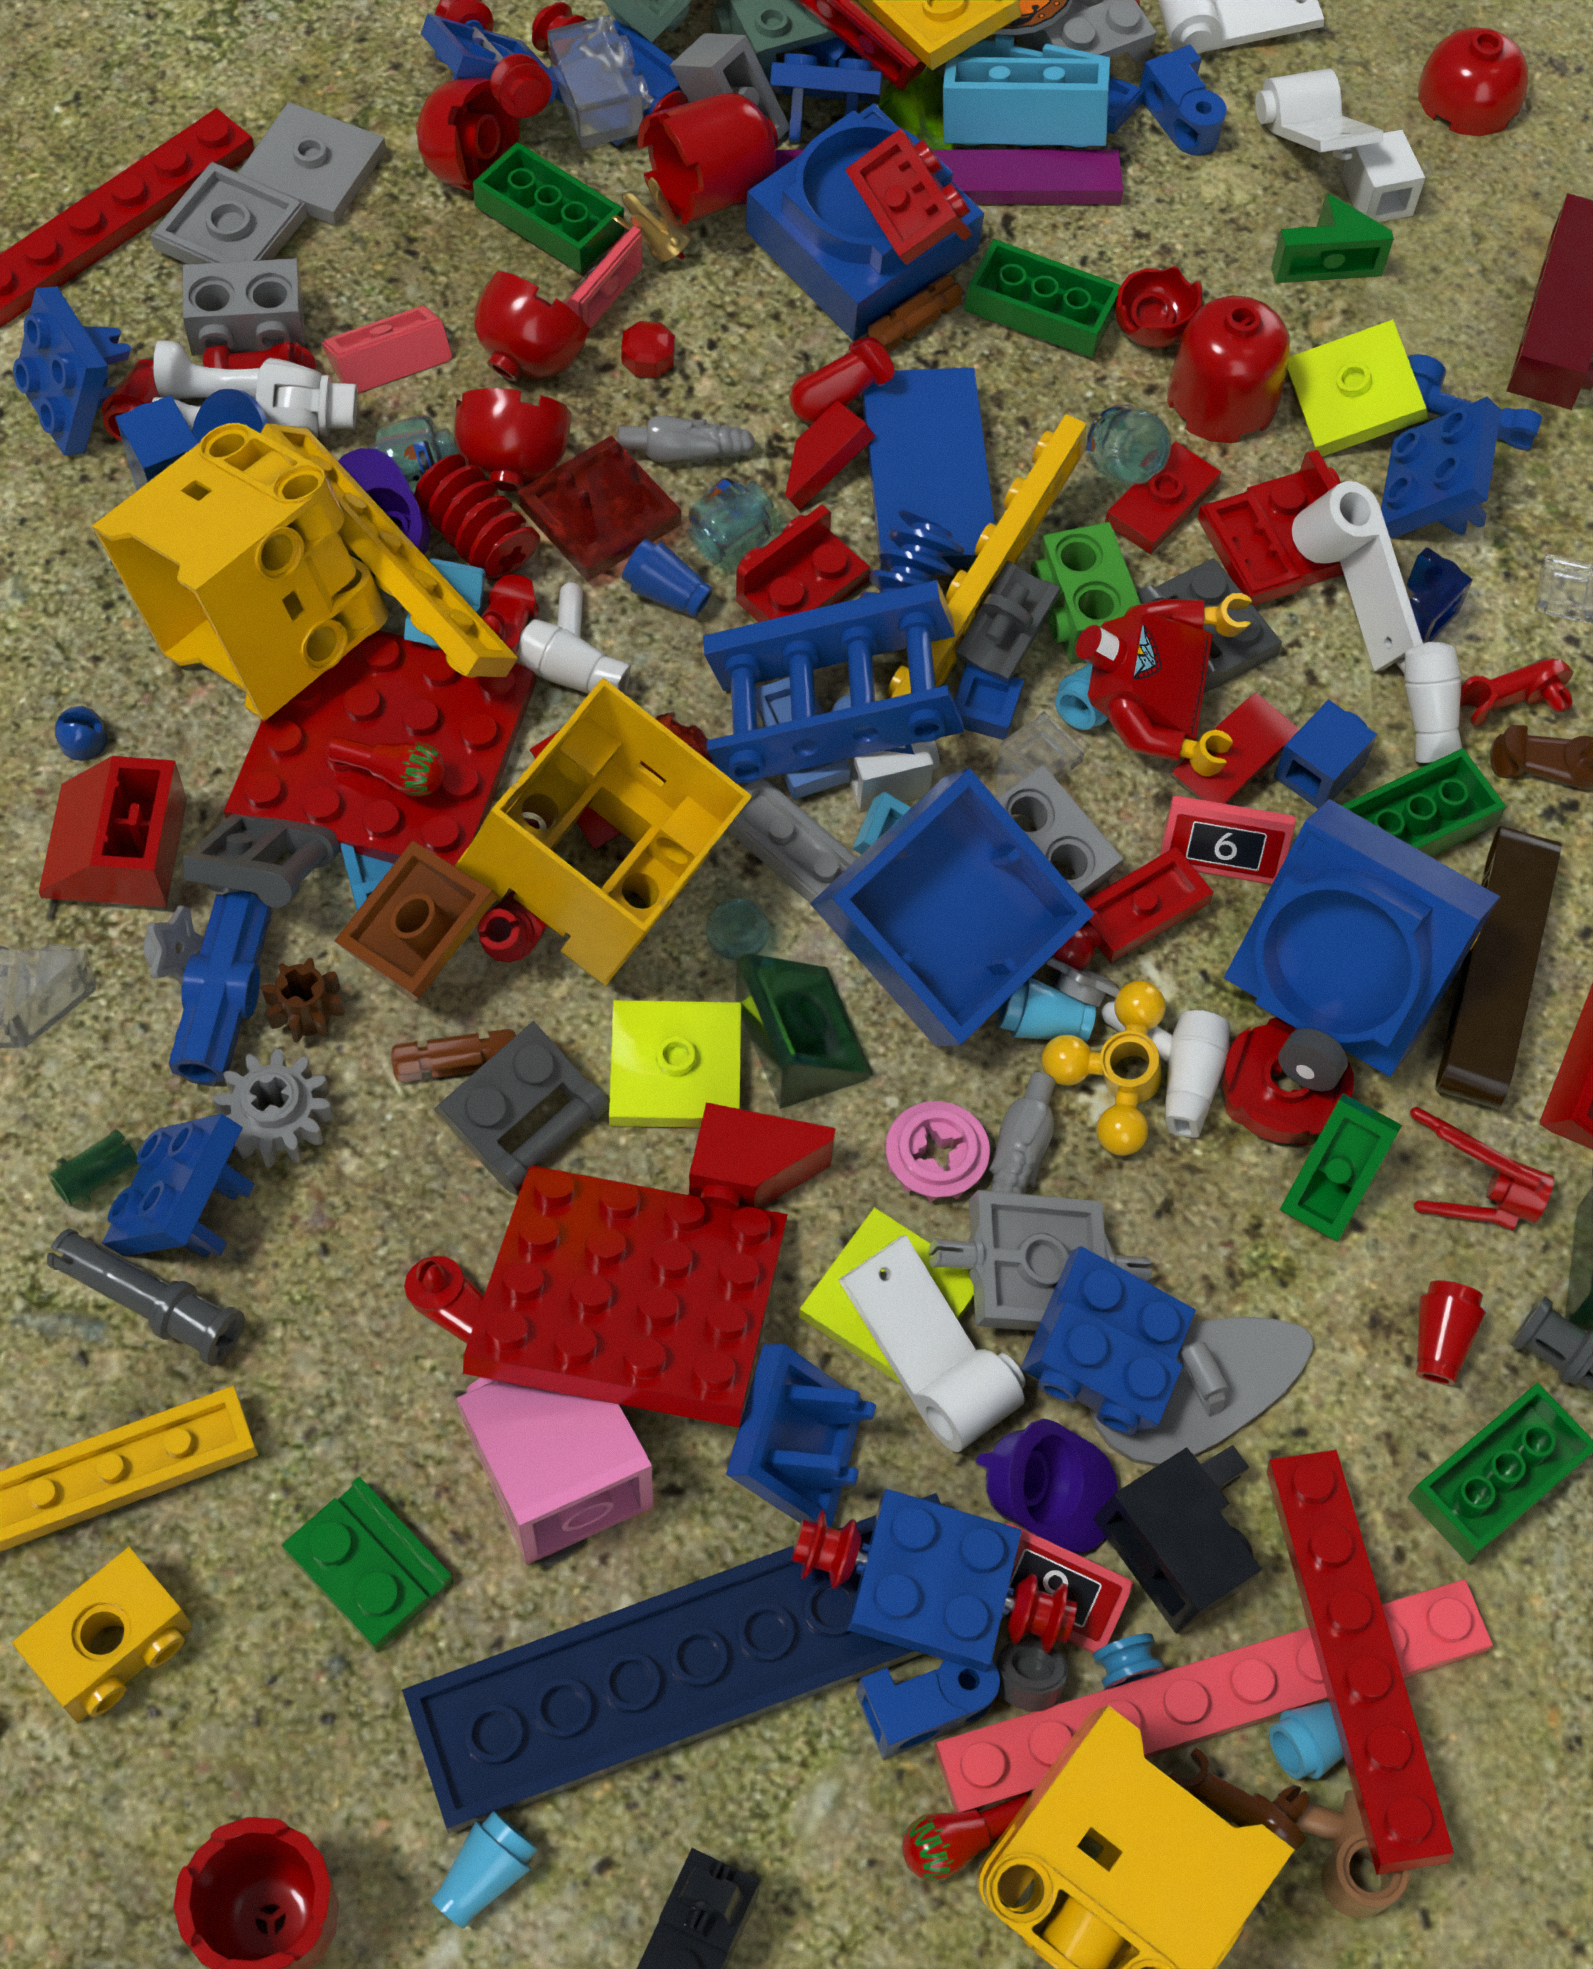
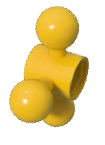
(1069, 1061)

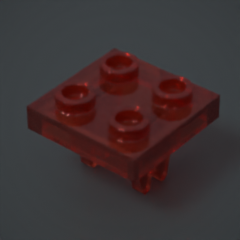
(599, 508)

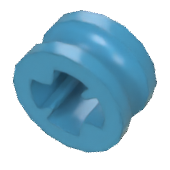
(1128, 1660)

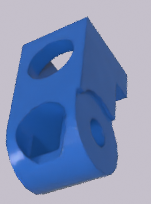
(1181, 101)
(926, 1705)

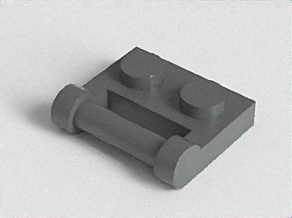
(1230, 654)
(243, 851)
(509, 1089)

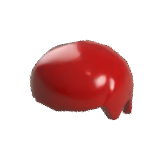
(1156, 306)

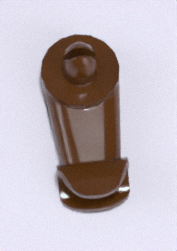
(1546, 757)
(1244, 1809)

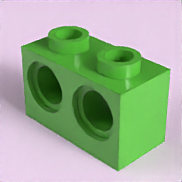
(1097, 588)

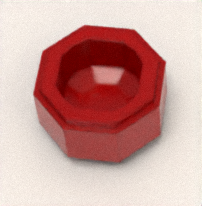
(648, 349)

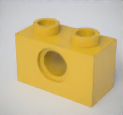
(61, 1640)

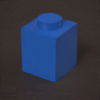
(1325, 754)

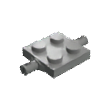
(1021, 1250)

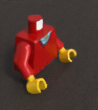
(1154, 674)

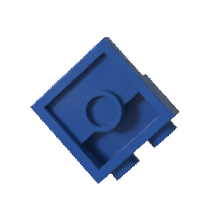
(1109, 1343)

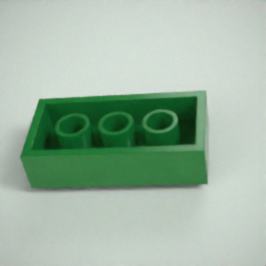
(548, 207)
(1042, 298)
(1434, 804)
(1502, 1472)

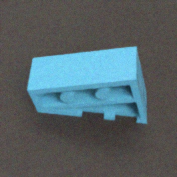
(1025, 96)

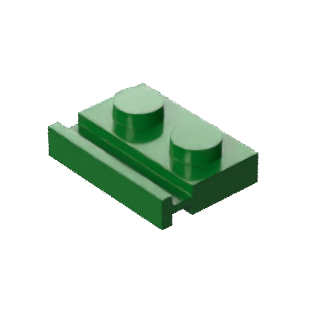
(367, 1564)

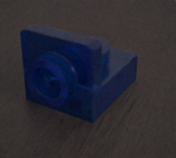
(1438, 591)

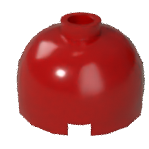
(1474, 81)
(463, 131)
(525, 330)
(509, 437)

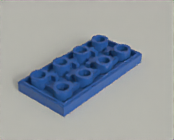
(929, 456)

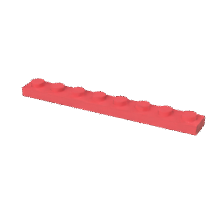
(1201, 1698)

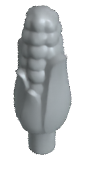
(685, 439)
(1024, 1137)

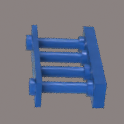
(820, 639)

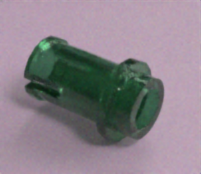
(92, 1168)

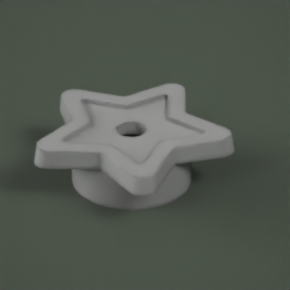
(161, 941)
(1082, 983)

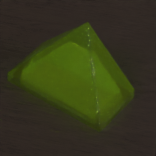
(919, 108)

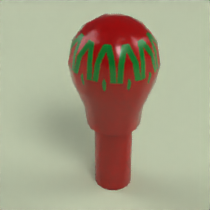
(408, 766)
(945, 1842)

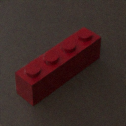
(1558, 332)

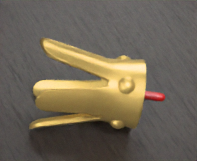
(664, 236)

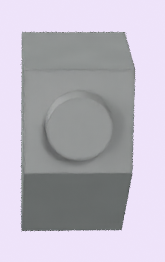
(724, 66)

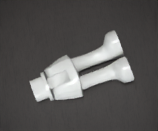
(282, 388)

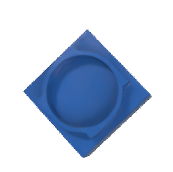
(828, 237)
(953, 909)
(1359, 937)

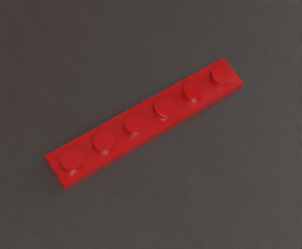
(116, 210)
(1359, 1664)

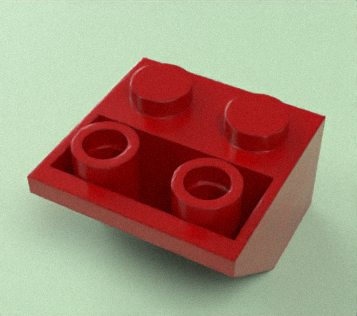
(116, 833)

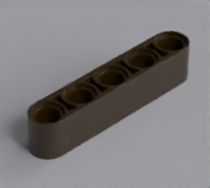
(1499, 970)

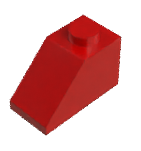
(754, 1156)

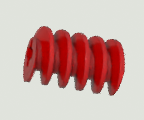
(475, 517)

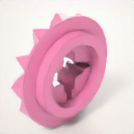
(948, 1126)

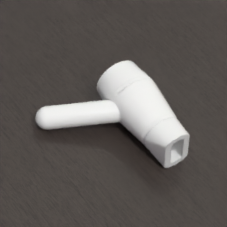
(561, 654)
(1433, 698)
(1195, 1065)

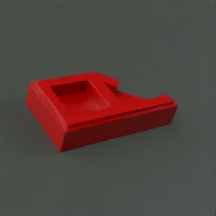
(824, 452)

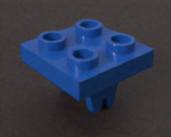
(803, 78)
(65, 368)
(1442, 471)
(173, 1186)
(797, 1436)

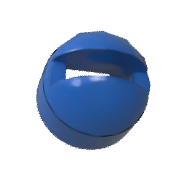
(76, 738)

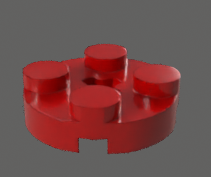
(1261, 1105)

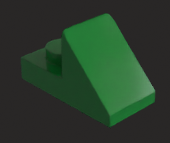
(1339, 247)
(1340, 1167)

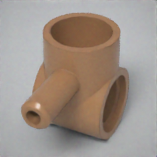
(1349, 1842)

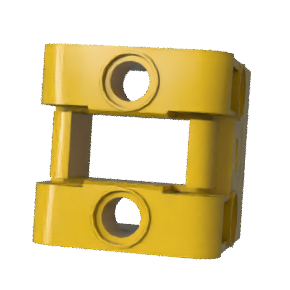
(244, 566)
(667, 821)
(1169, 1872)

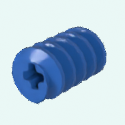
(918, 557)

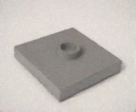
(315, 160)
(228, 220)

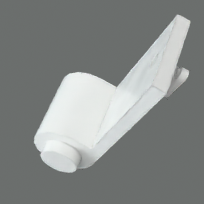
(1228, 23)
(1310, 113)
(1351, 529)
(948, 1380)

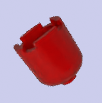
(708, 153)
(1230, 369)
(241, 1877)

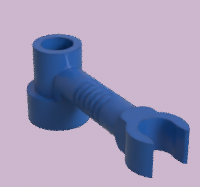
(1515, 426)

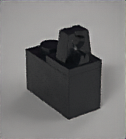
(1177, 1539)
(702, 1916)

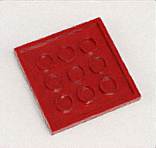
(388, 695)
(628, 1296)

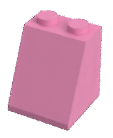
(555, 1463)

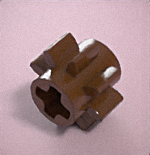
(305, 983)

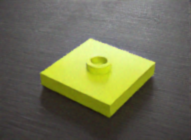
(1356, 388)
(673, 1061)
(834, 1313)

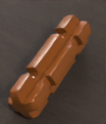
(916, 312)
(447, 1055)

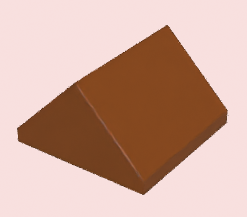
(415, 920)

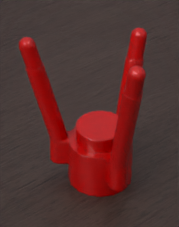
(1513, 1186)

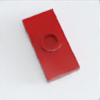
(1155, 508)
(1250, 548)

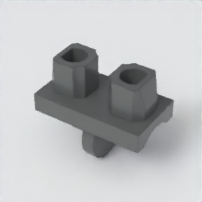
(1007, 622)

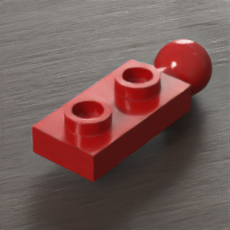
(1137, 909)

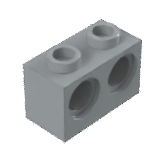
(243, 305)
(1063, 830)

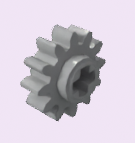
(267, 1090)

